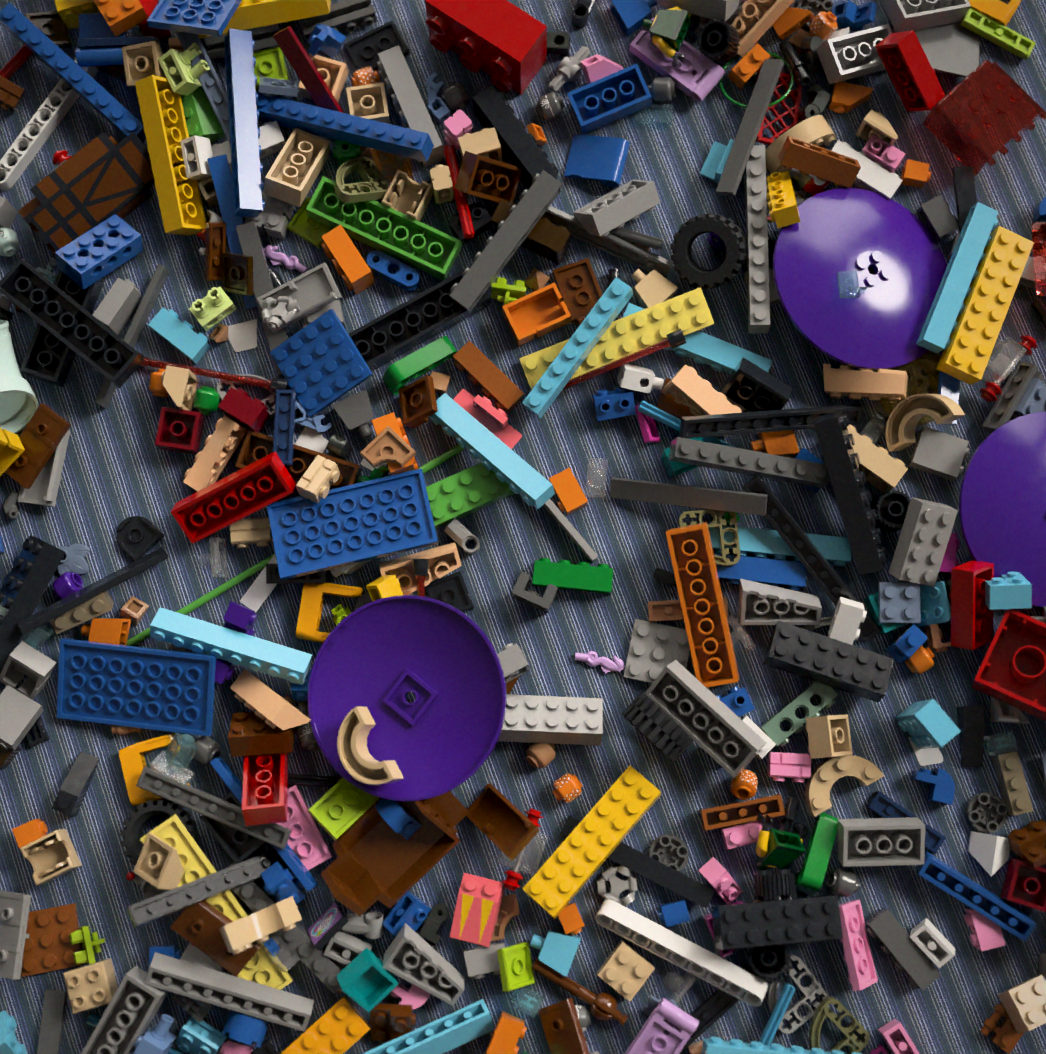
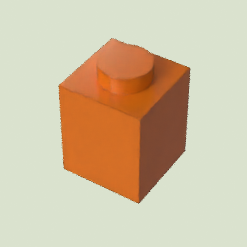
(915, 174)
(30, 832)
(571, 919)

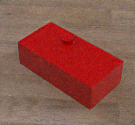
(910, 71)
(969, 615)
(265, 789)

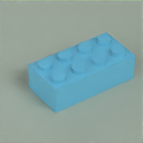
(927, 724)

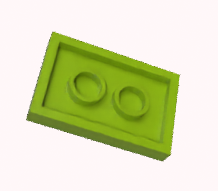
(341, 807)

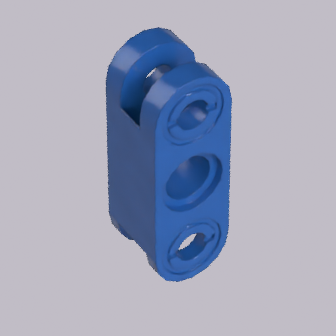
(386, 263)

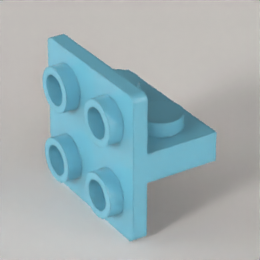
(716, 161)
(934, 605)
(199, 1038)

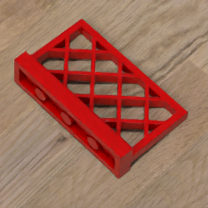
(794, 116)

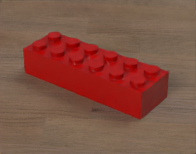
(233, 497)

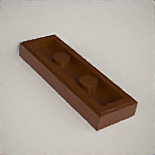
(214, 247)

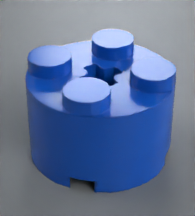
(245, 1028)

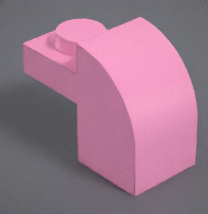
(413, 996)

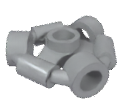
(276, 313)
(618, 885)

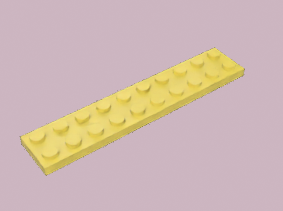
(630, 334)
(196, 866)

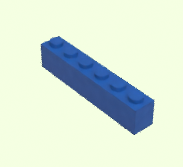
(764, 571)
(976, 896)

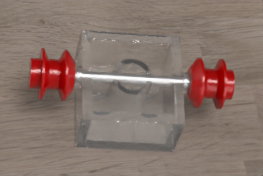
(1001, 362)
(528, 858)

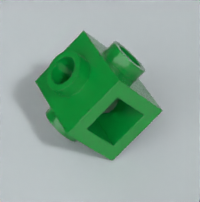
(345, 151)

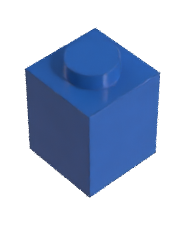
(673, 913)

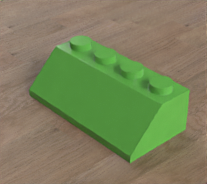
(200, 116)

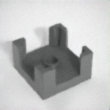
(532, 598)

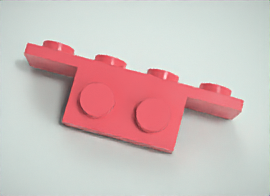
(493, 419)

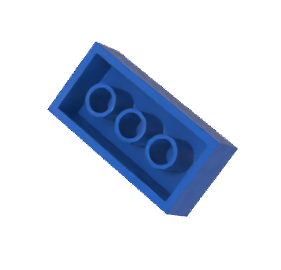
(609, 99)

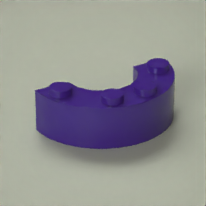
(241, 620)

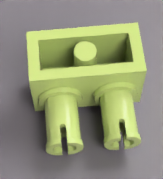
(179, 71)
(212, 308)

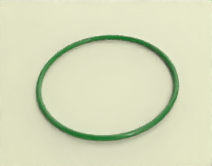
(771, 104)

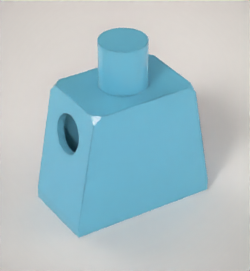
(556, 950)

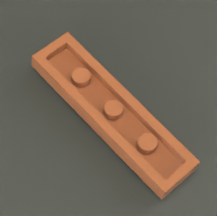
(669, 610)

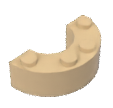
(812, 130)
(902, 424)
(355, 753)
(829, 771)
(258, 925)

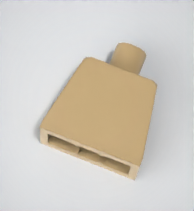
(652, 288)

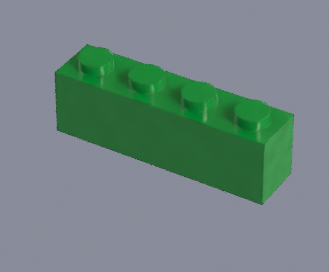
(572, 576)

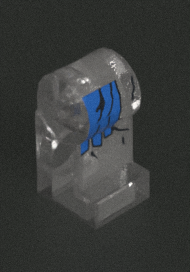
(279, 952)

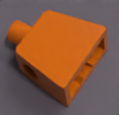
(776, 443)
(107, 630)

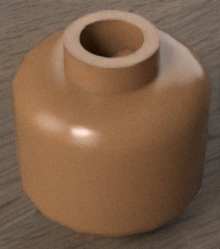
(540, 754)

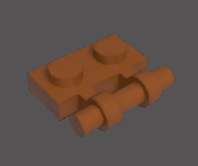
(1004, 1036)

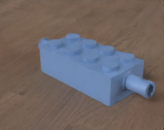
(157, 1039)

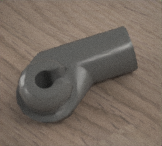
(10, 506)

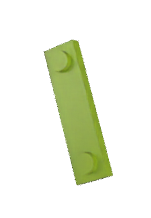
(998, 33)

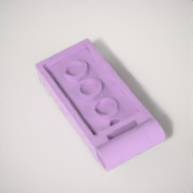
(694, 77)
(653, 1035)

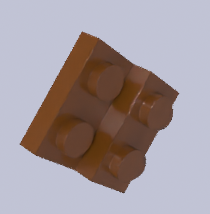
(418, 402)
(1030, 843)
(391, 1021)

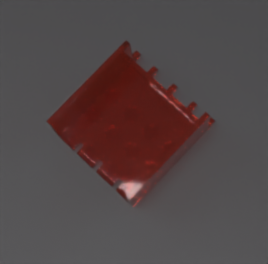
(983, 116)

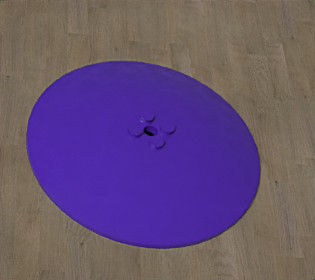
(850, 233)
(1006, 501)
(422, 649)

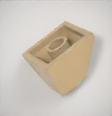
(142, 61)
(876, 125)
(180, 385)
(159, 864)

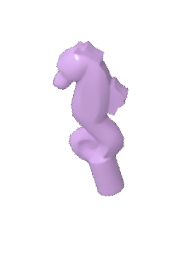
(278, 257)
(592, 660)

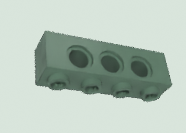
(772, 726)

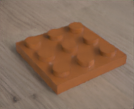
(49, 940)

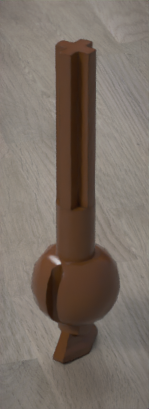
(602, 1006)

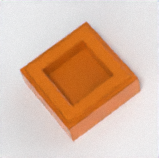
(538, 134)

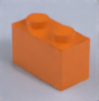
(748, 66)
(568, 492)

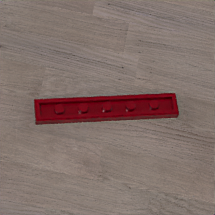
(306, 70)

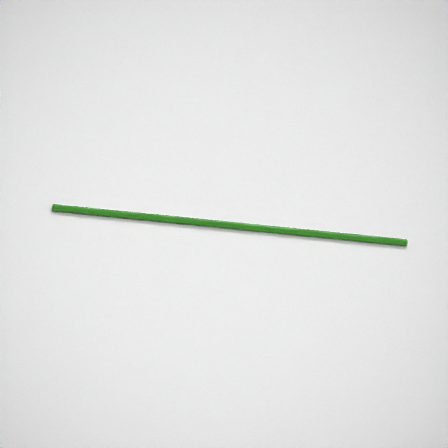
(261, 565)

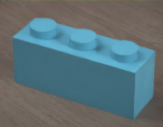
(180, 334)

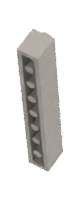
(229, 992)

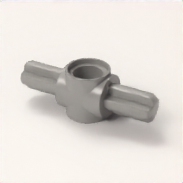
(569, 69)

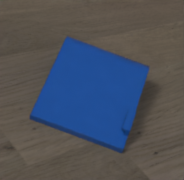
(95, 26)
(597, 159)

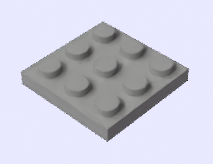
(654, 648)

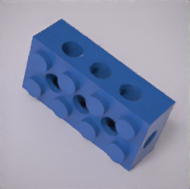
(99, 251)

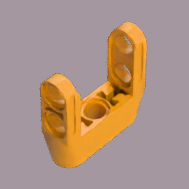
(996, 9)
(312, 605)
(133, 762)

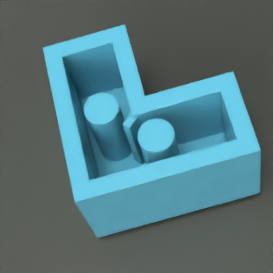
(1008, 592)
(8, 1040)

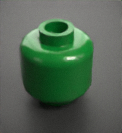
(206, 400)

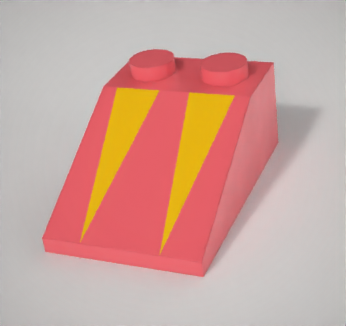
(477, 910)

